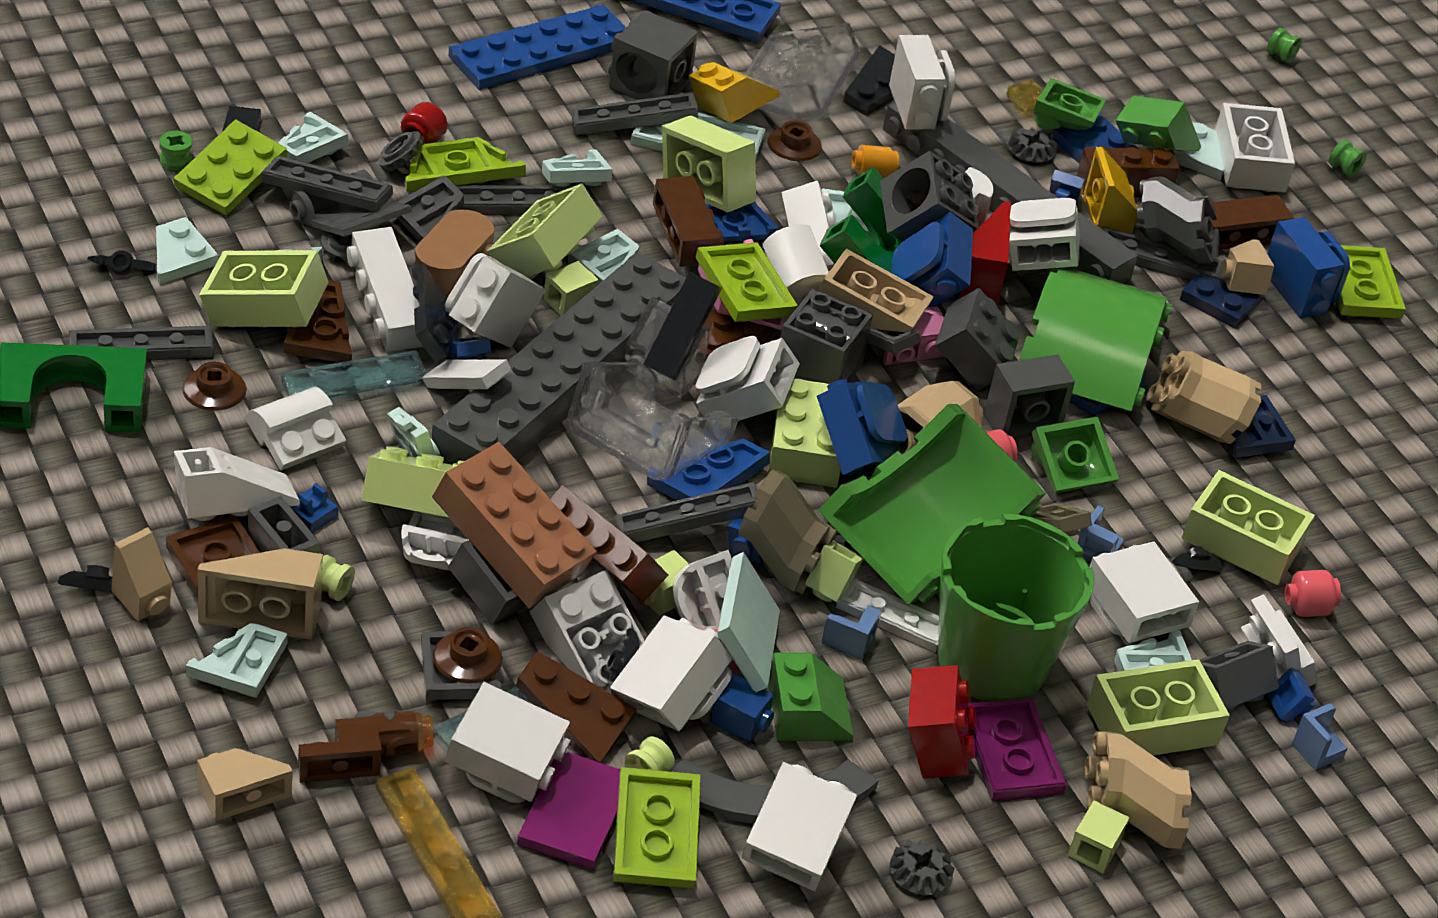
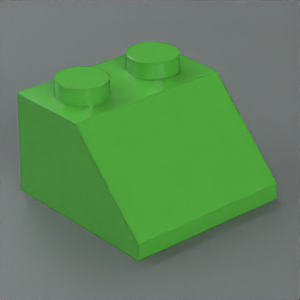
(1158, 124)
(808, 699)

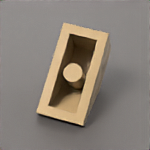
(1247, 268)
(141, 575)
(241, 782)

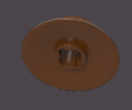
(795, 141)
(214, 387)
(466, 666)

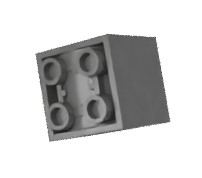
(652, 57)
(924, 194)
(827, 338)

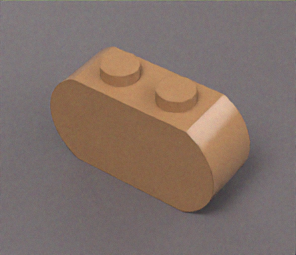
(453, 244)

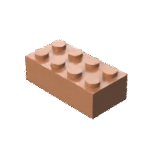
(513, 524)

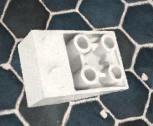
(222, 483)
(585, 625)

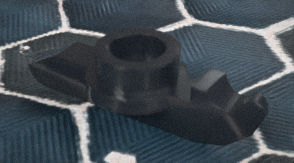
(122, 262)
(1197, 559)
(94, 578)
(619, 659)

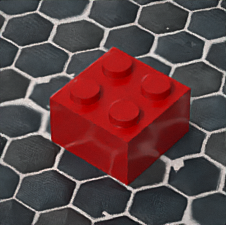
(941, 721)

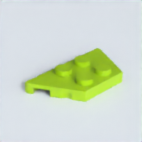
(462, 163)

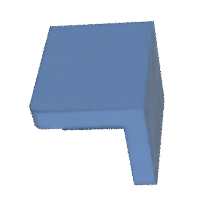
(1096, 539)
(852, 636)
(1316, 740)

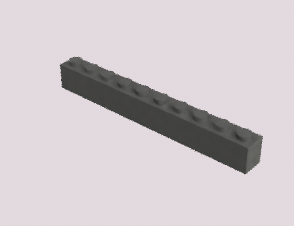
(1098, 251)

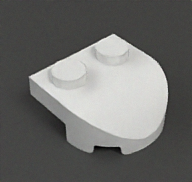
(431, 540)
(701, 590)

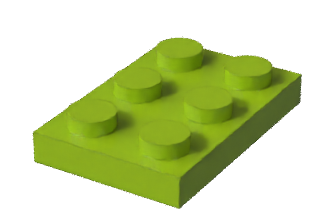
(229, 167)
(747, 281)
(1370, 285)
(657, 828)

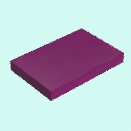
(1015, 751)
(574, 811)

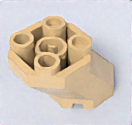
(1204, 396)
(929, 401)
(1139, 787)

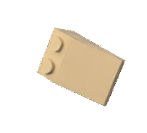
(863, 284)
(263, 588)

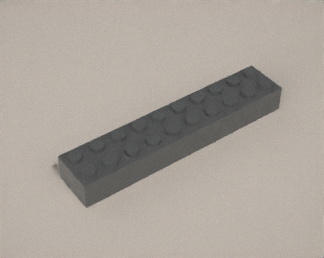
(546, 371)

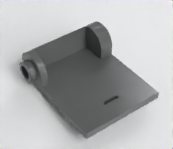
(342, 217)

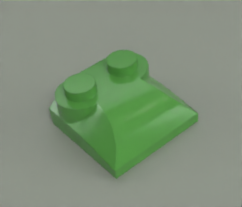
(1066, 107)
(1074, 454)

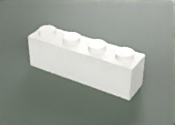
(810, 207)
(386, 287)

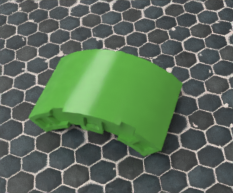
(1099, 334)
(924, 495)

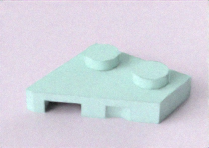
(1208, 158)
(242, 660)

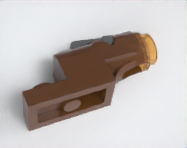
(362, 743)

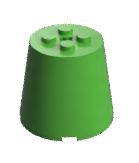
(1009, 603)

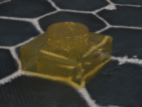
(1024, 94)

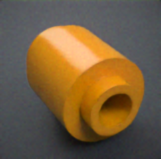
(880, 157)

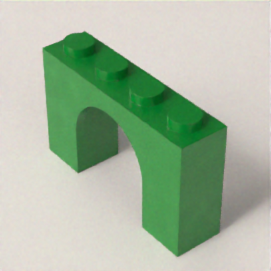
(866, 200)
(115, 371)

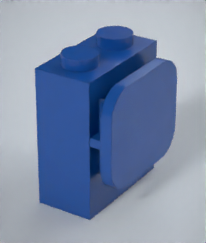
(937, 258)
(1307, 267)
(862, 424)

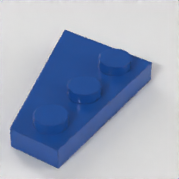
(743, 223)
(718, 471)

